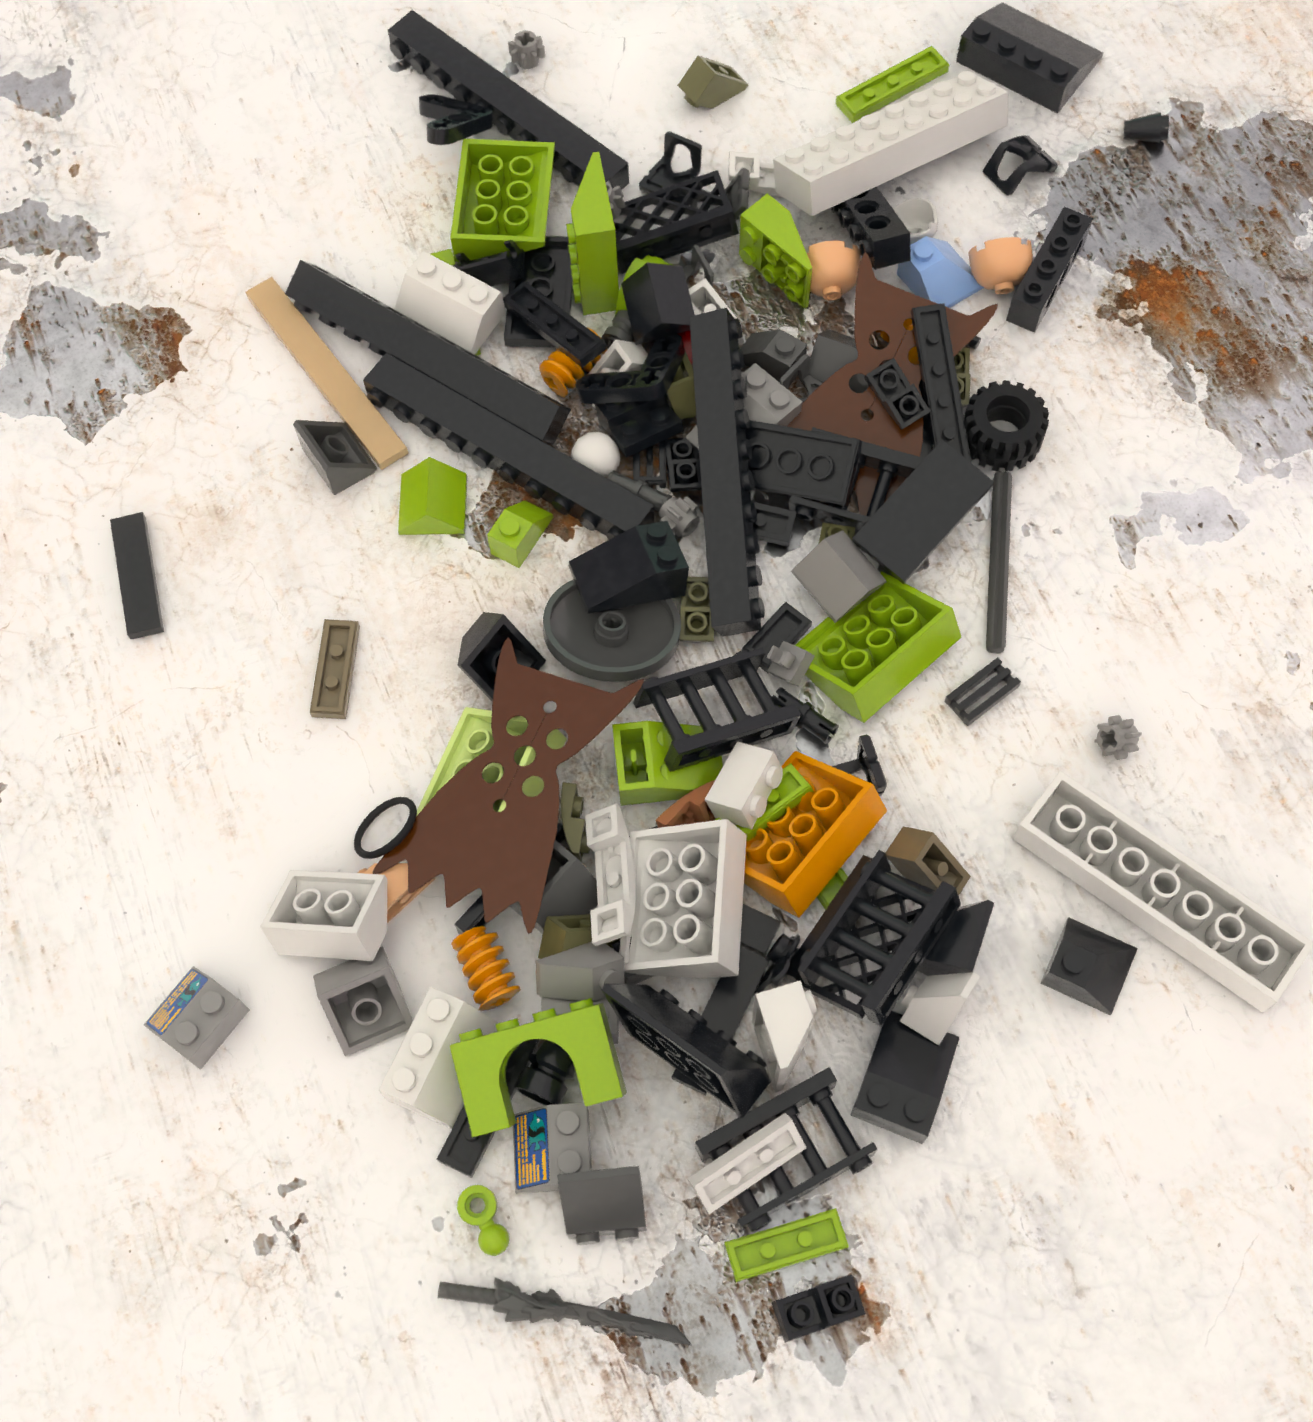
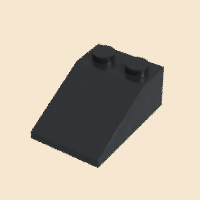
(631, 569)
(904, 1080)

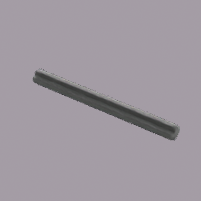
(999, 563)

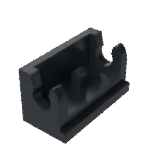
(495, 268)

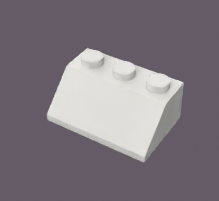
(450, 302)
(328, 915)
(782, 1028)
(423, 1068)

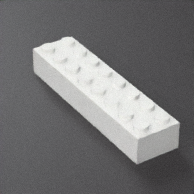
(890, 142)
(1164, 892)

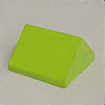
(432, 499)

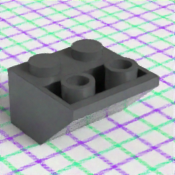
(568, 888)

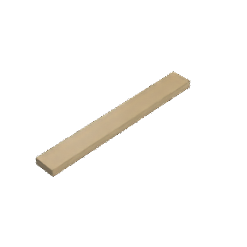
(327, 373)

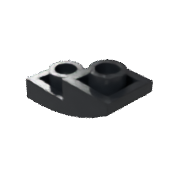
(896, 394)
(682, 465)
(818, 1308)

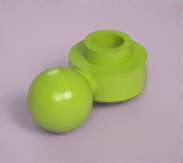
(493, 1237)

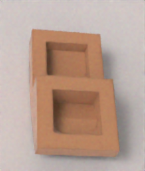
(688, 809)

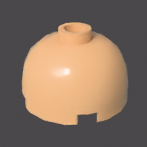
(1001, 263)
(833, 268)

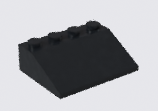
(1026, 56)
(689, 1044)

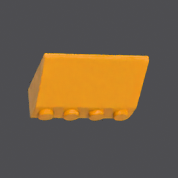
(814, 839)

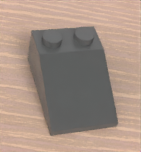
(602, 1204)

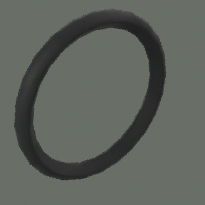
(394, 842)

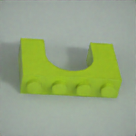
(483, 1061)

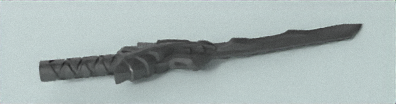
(541, 1306)

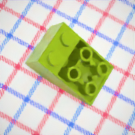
(775, 248)
(642, 769)

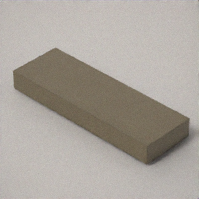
(334, 669)

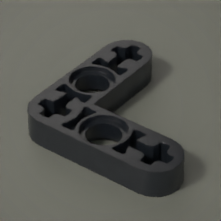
(453, 119)
(634, 386)

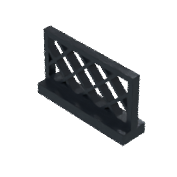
(675, 236)
(827, 992)

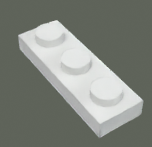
(747, 1163)

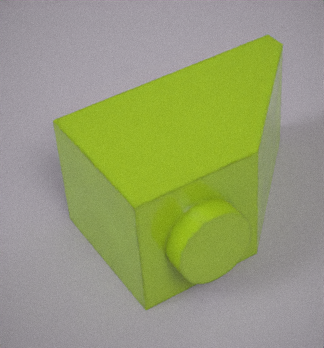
(518, 532)

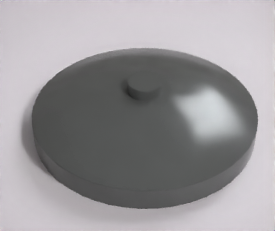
(613, 642)

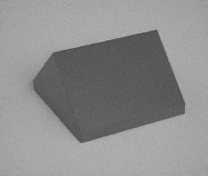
(833, 352)
(334, 453)

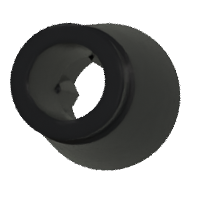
(1147, 128)

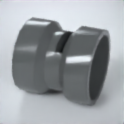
(620, 330)

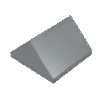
(838, 575)

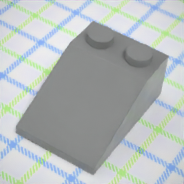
(765, 401)

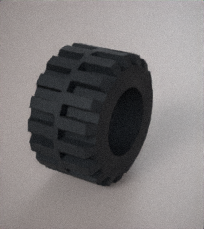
(1007, 404)

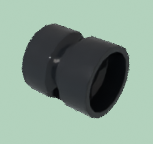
(547, 1073)

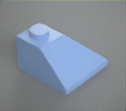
(937, 272)

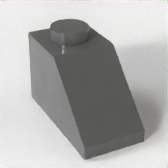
(773, 352)

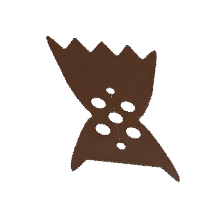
(839, 409)
(509, 849)

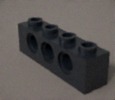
(875, 228)
(1049, 269)

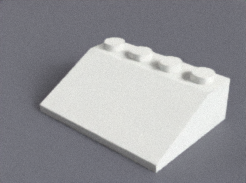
(687, 901)

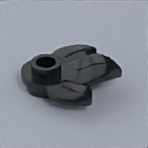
(781, 956)

